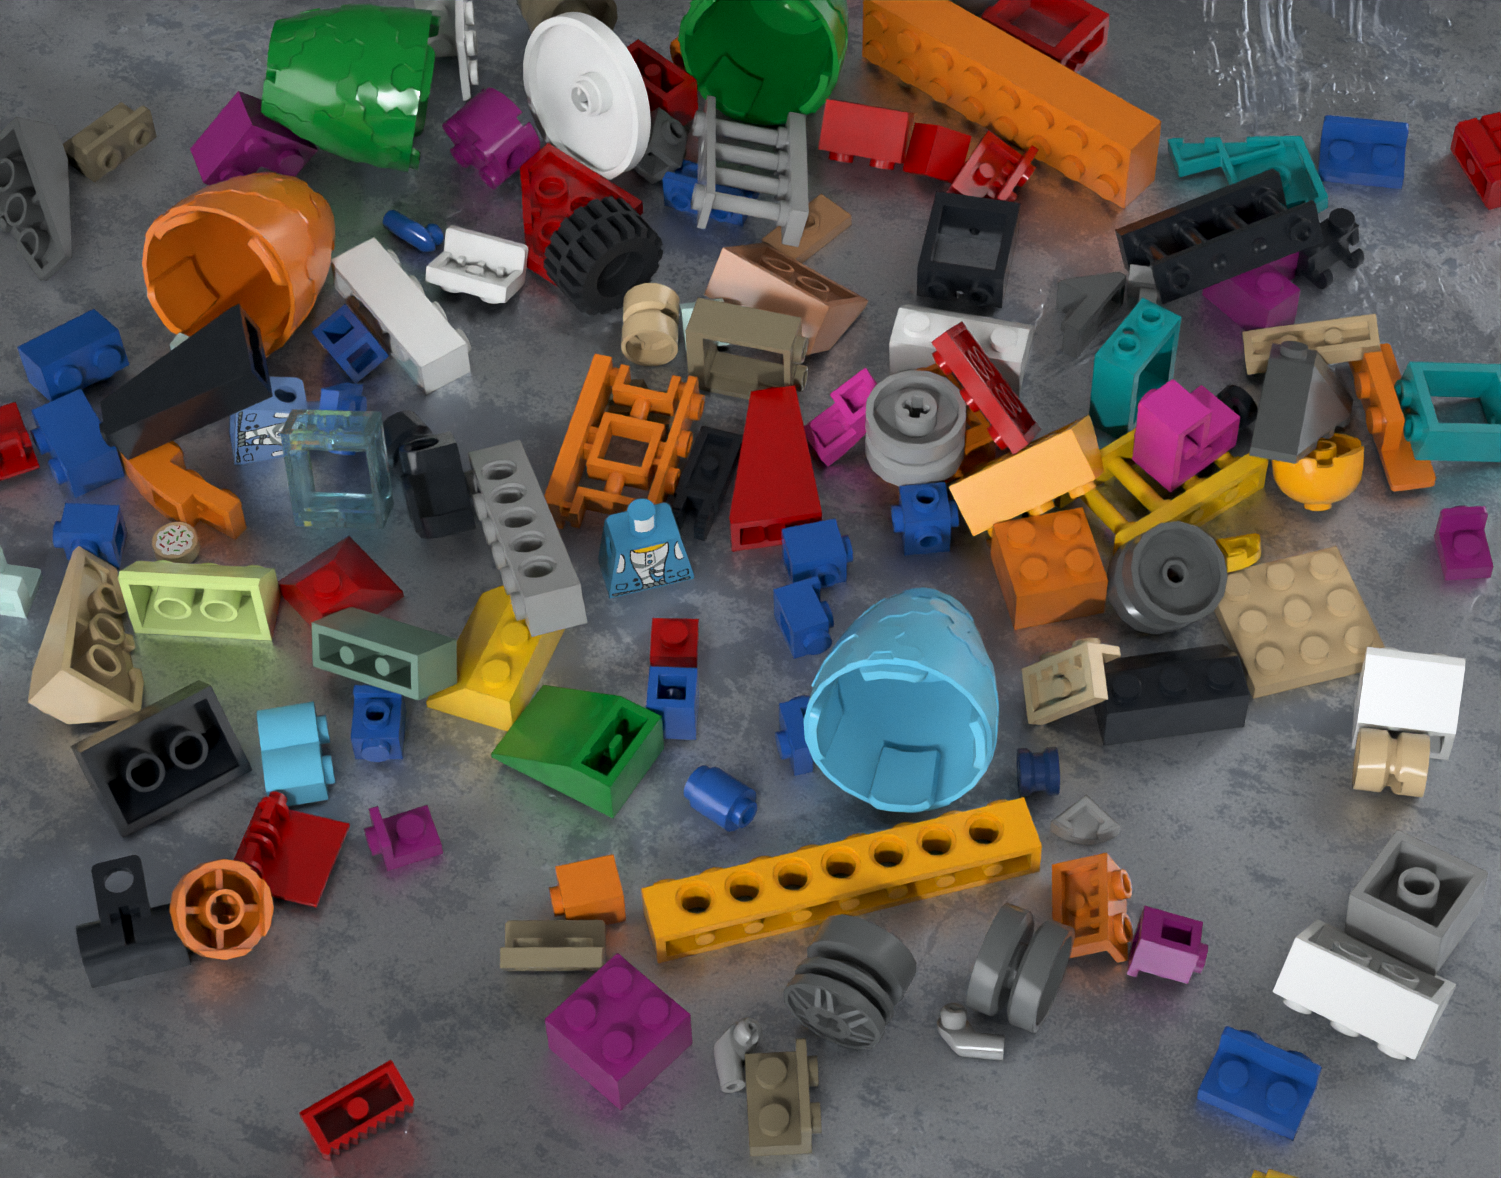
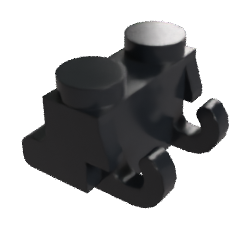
(1337, 234)

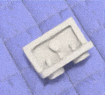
(479, 265)

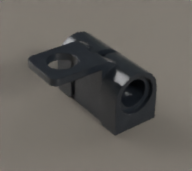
(435, 487)
(131, 934)

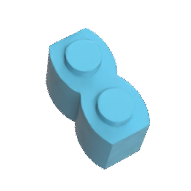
(293, 752)

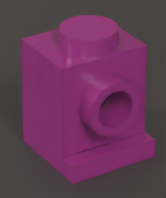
(1167, 946)

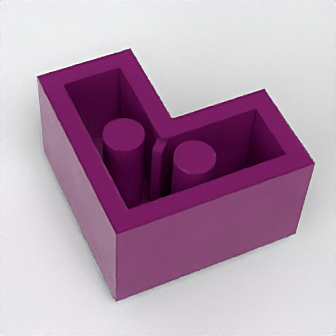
(245, 140)
(1259, 296)

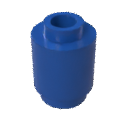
(721, 798)

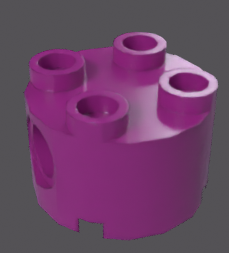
(491, 137)

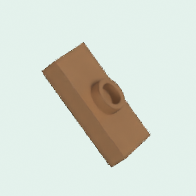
(823, 224)

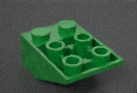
(584, 745)

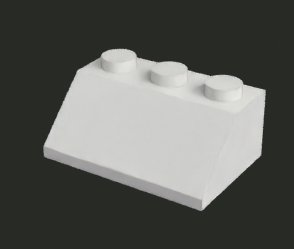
(1003, 341)
(1362, 990)

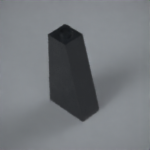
(190, 386)

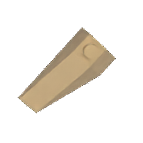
(85, 655)

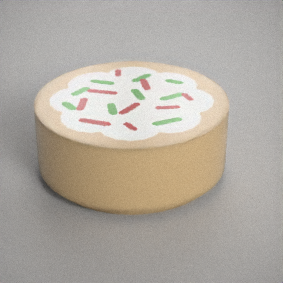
(176, 543)

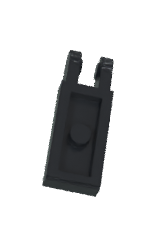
(706, 478)

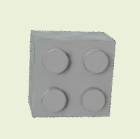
(1415, 902)

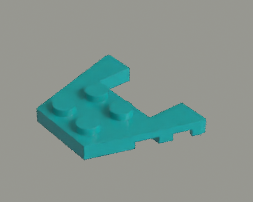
(1258, 154)

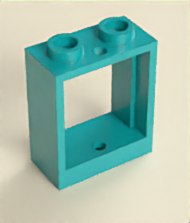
(1132, 366)
(1451, 440)

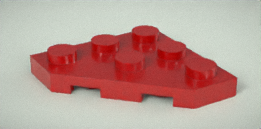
(551, 191)

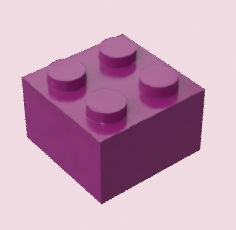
(619, 1031)

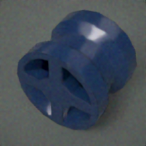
(1038, 771)

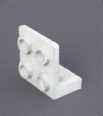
(455, 37)

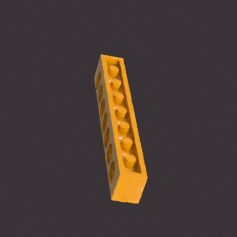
(869, 888)

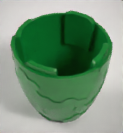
(765, 54)
(353, 80)

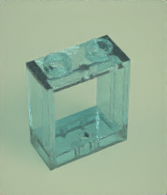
(336, 432)

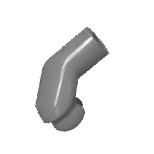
(964, 1039)
(730, 1052)

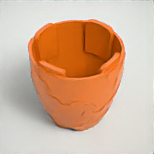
(244, 243)

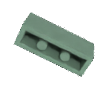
(384, 653)

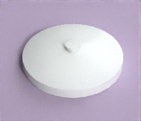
(587, 93)

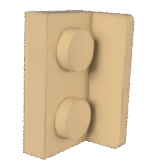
(1067, 680)

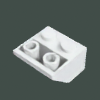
(1410, 695)

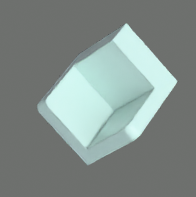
(17, 588)

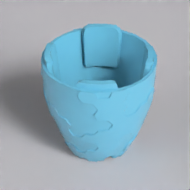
(905, 704)

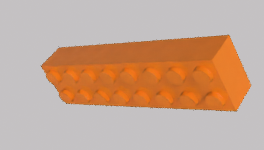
(1016, 93)

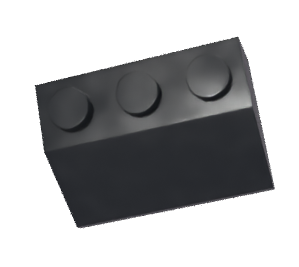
(1172, 694)
(161, 757)

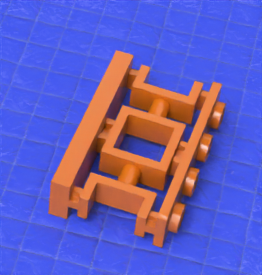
(591, 434)

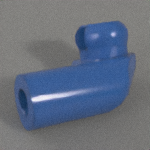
(412, 232)

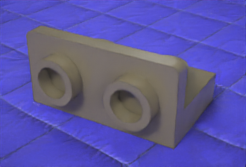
(110, 140)
(554, 945)
(779, 1101)

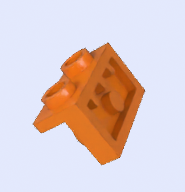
(1093, 900)

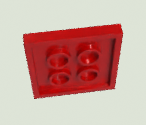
(985, 388)

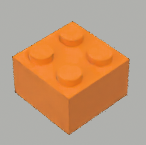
(1048, 568)

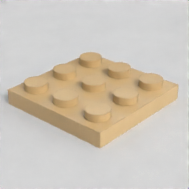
(1296, 622)

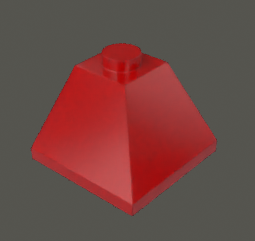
(339, 580)

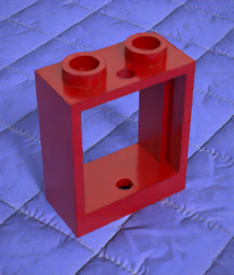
(1077, 48)

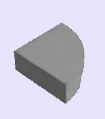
(1085, 823)

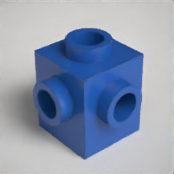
(924, 518)

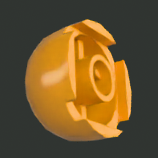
(1324, 474)

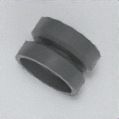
(1166, 578)
(1020, 967)

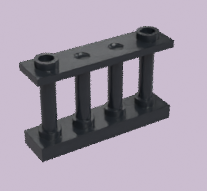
(1219, 235)

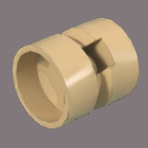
(650, 324)
(1391, 762)

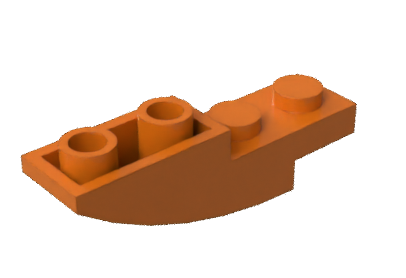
(182, 492)

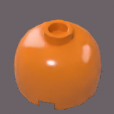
(221, 909)

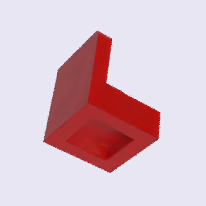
(936, 152)

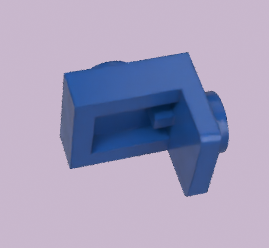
(791, 737)

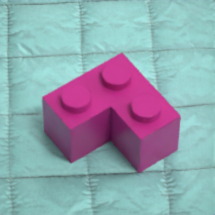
(1181, 432)

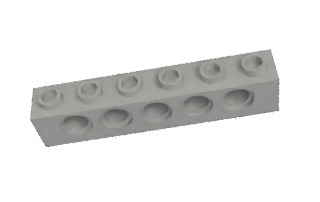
(524, 539)

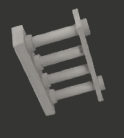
(788, 164)

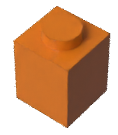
(589, 891)

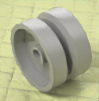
(915, 428)

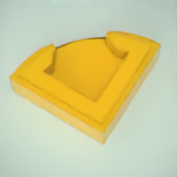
(1240, 551)

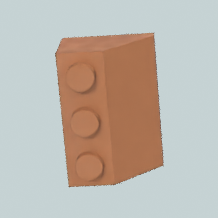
(774, 282)

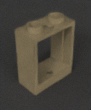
(750, 328)

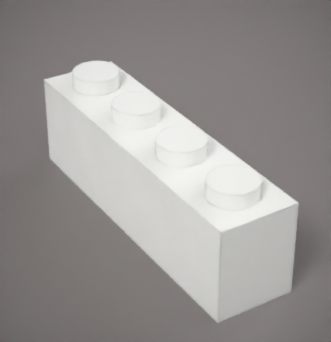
(401, 315)

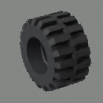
(602, 255)

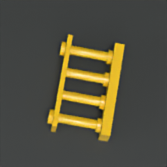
(1197, 506)

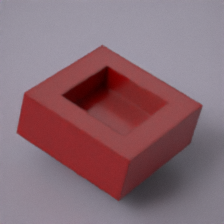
(674, 642)

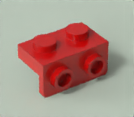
(994, 170)

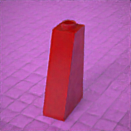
(774, 472)

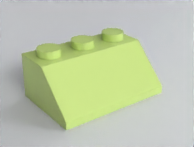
(201, 599)

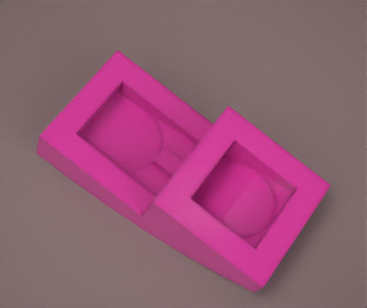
(843, 422)

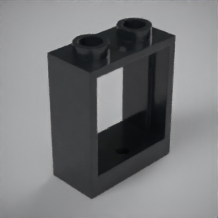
(973, 219)

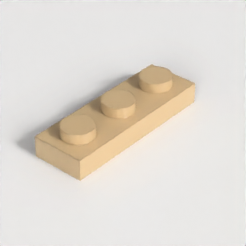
(1334, 340)

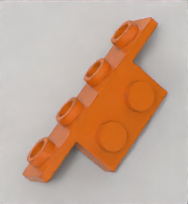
(1374, 385)

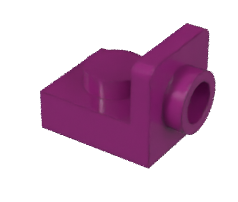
(1463, 543)
(403, 837)

